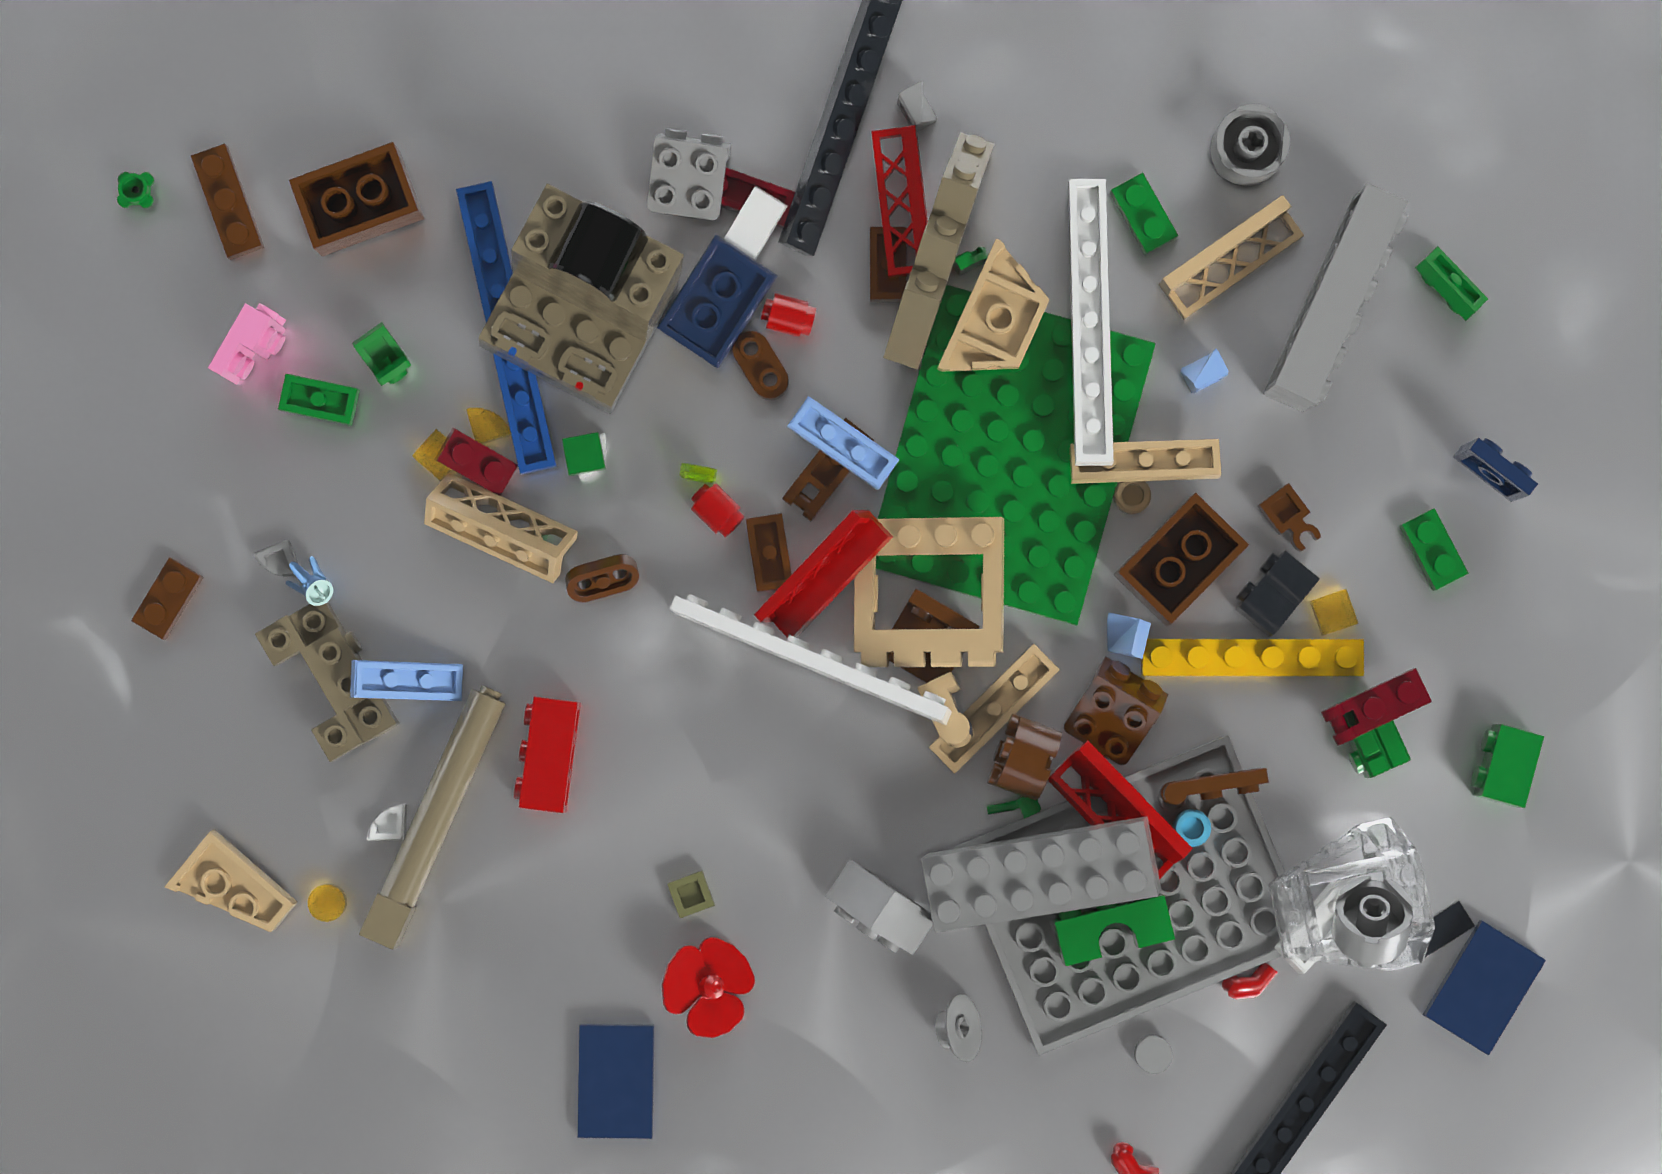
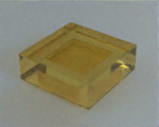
(1334, 612)

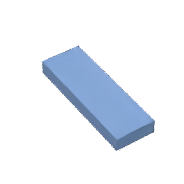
(843, 443)
(406, 680)

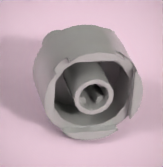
(1266, 133)
(1372, 921)

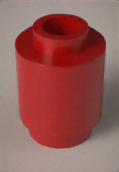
(788, 315)
(717, 509)

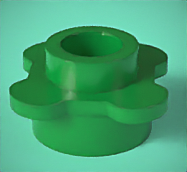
(127, 182)

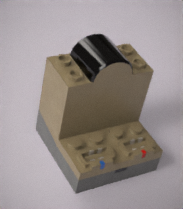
(581, 297)

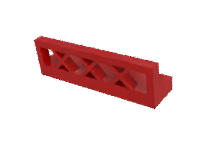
(914, 189)
(825, 573)
(1120, 800)

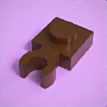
(1286, 512)

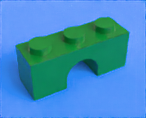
(1080, 931)

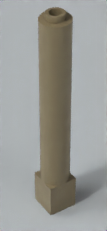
(397, 900)

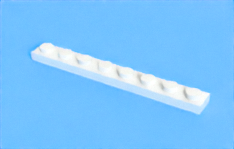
(1090, 323)
(826, 663)

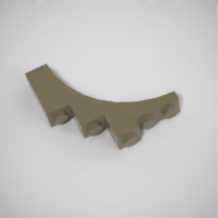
(938, 250)

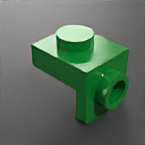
(382, 355)

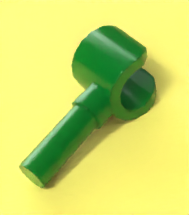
(1027, 807)

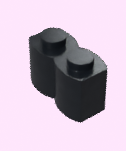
(1276, 592)

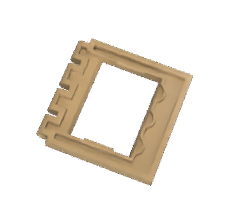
(946, 646)

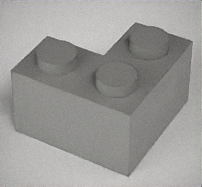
(879, 909)

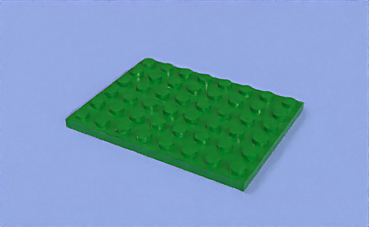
(1002, 450)

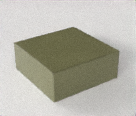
(691, 894)

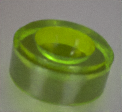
(698, 473)

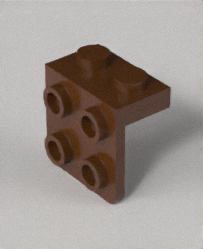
(1116, 711)

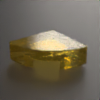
(487, 425)

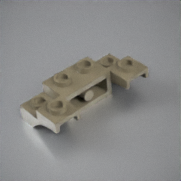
(329, 653)

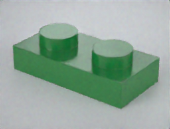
(1143, 214)
(1451, 283)
(318, 399)
(1433, 549)

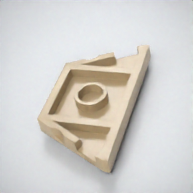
(996, 318)

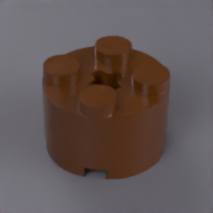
(1025, 757)

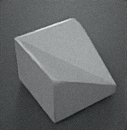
(916, 107)

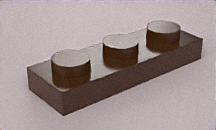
(227, 201)

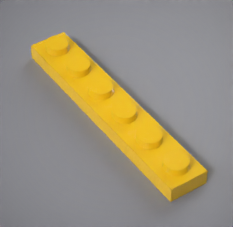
(1253, 657)

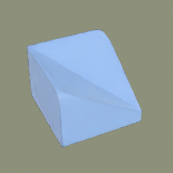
(1204, 371)
(1127, 635)

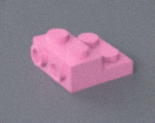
(252, 333)

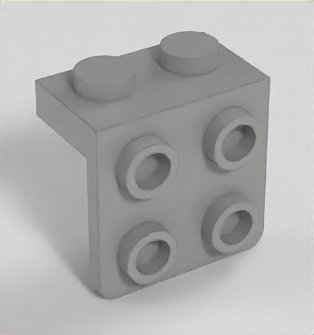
(687, 174)

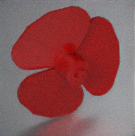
(705, 977)

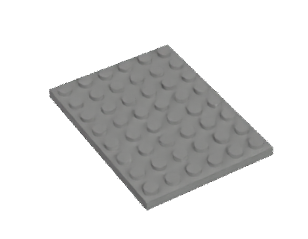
(1213, 899)

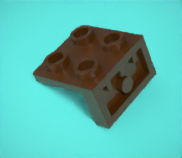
(928, 613)

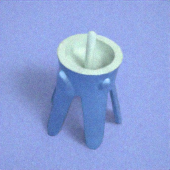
(315, 586)

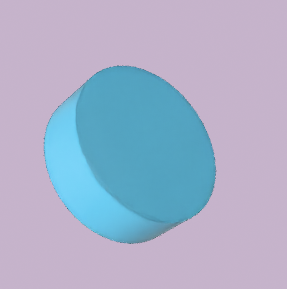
(1192, 826)

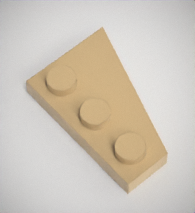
(229, 880)

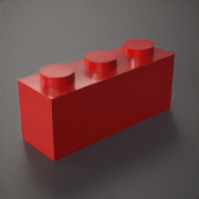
(547, 754)

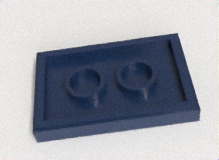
(717, 301)
(1484, 987)
(616, 1081)

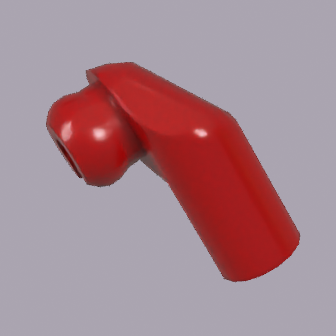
(1249, 986)
(1126, 1163)

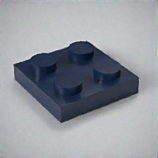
(1488, 464)

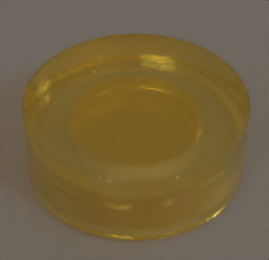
(327, 902)

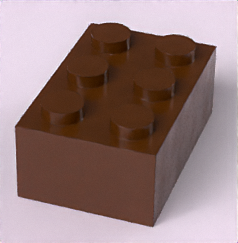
(356, 199)
(1181, 559)

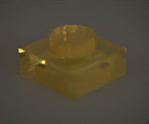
(428, 451)

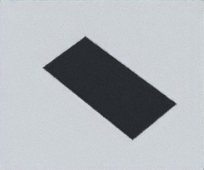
(1449, 926)

